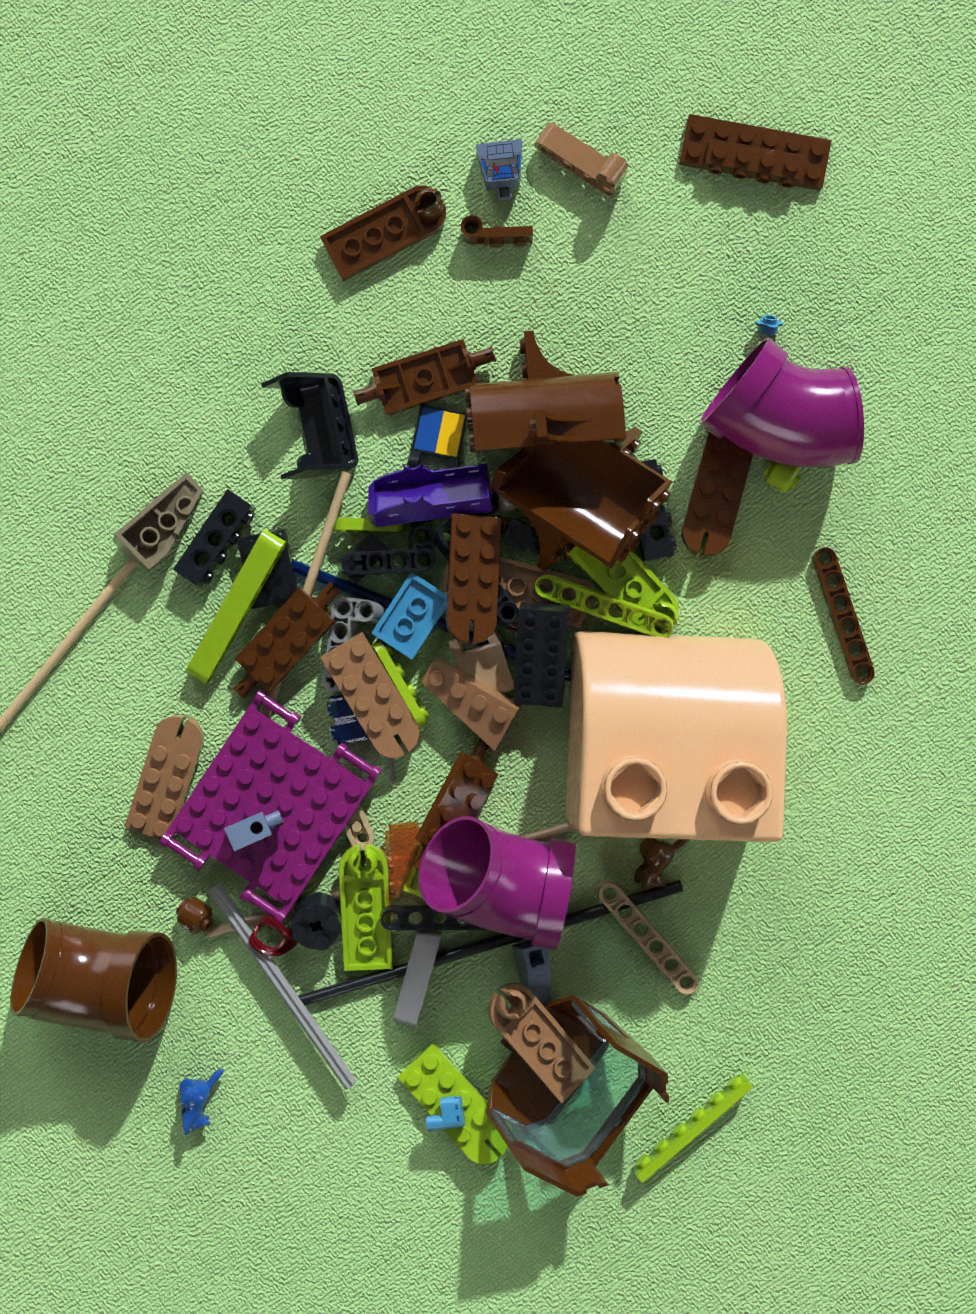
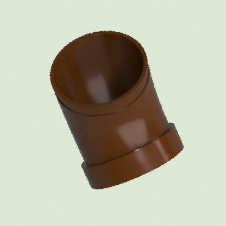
(96, 979)

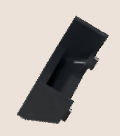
(323, 420)

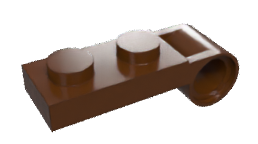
(495, 236)

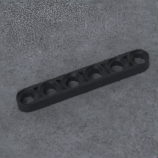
(426, 923)

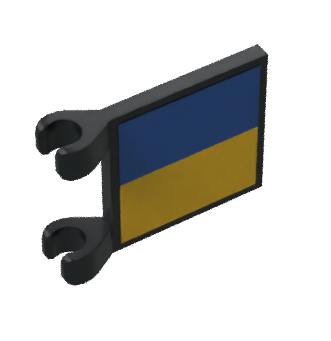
(438, 434)

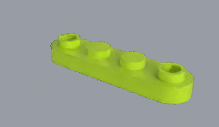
(396, 674)

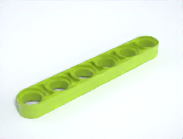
(605, 602)

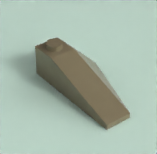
(154, 529)

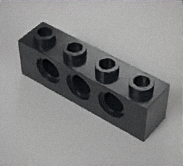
(215, 523)
(665, 547)

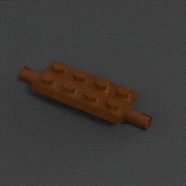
(424, 377)
(285, 639)
(460, 794)

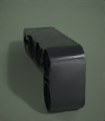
(386, 557)

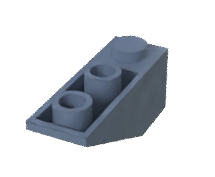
(534, 969)

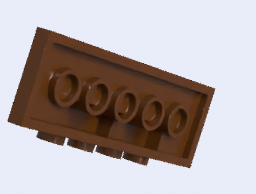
(755, 152)

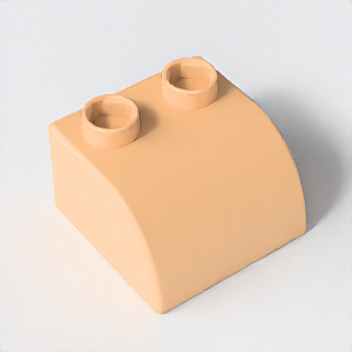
(676, 738)

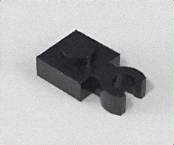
(519, 536)

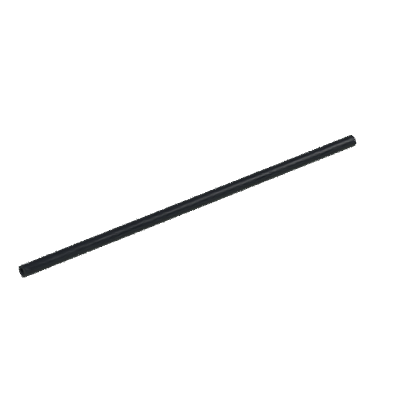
(480, 946)

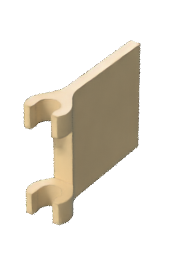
(485, 662)

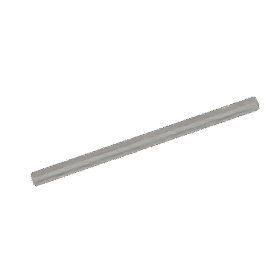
(284, 989)

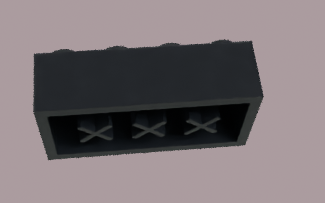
(541, 654)

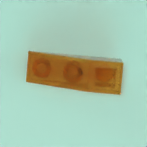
(403, 853)

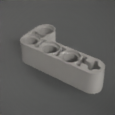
(351, 622)
(417, 977)

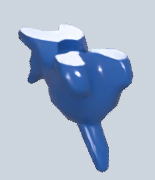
(193, 1099)

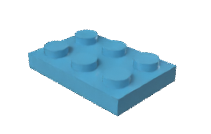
(411, 616)

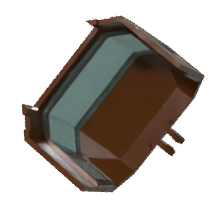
(571, 1137)

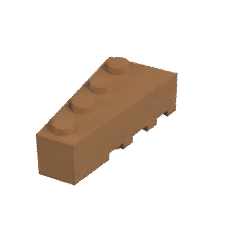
(473, 701)

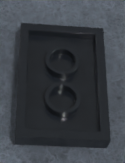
(282, 579)

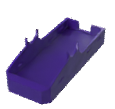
(428, 494)

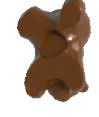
(656, 857)

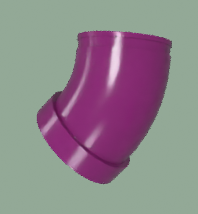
(789, 411)
(499, 880)

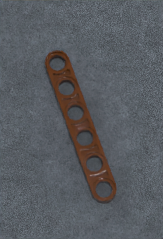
(838, 617)

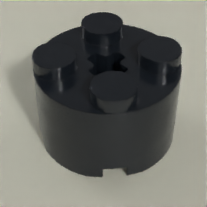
(315, 933)

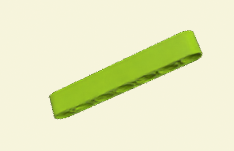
(236, 606)

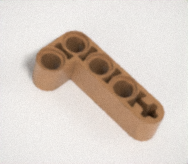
(581, 159)

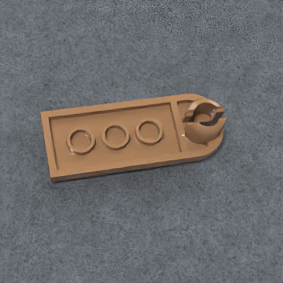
(372, 696)
(165, 776)
(539, 1040)

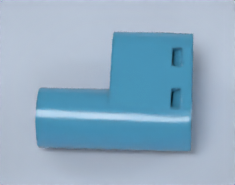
(451, 1116)

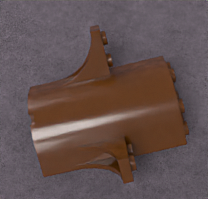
(545, 407)
(584, 496)

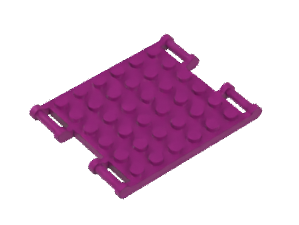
(265, 772)

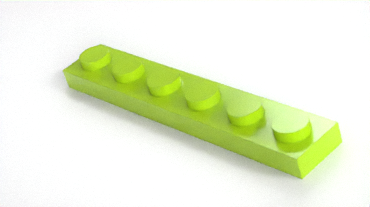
(686, 1132)

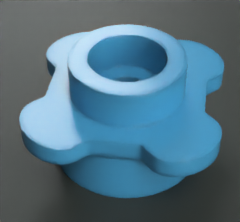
(768, 324)

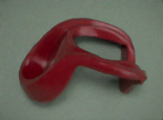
(285, 944)

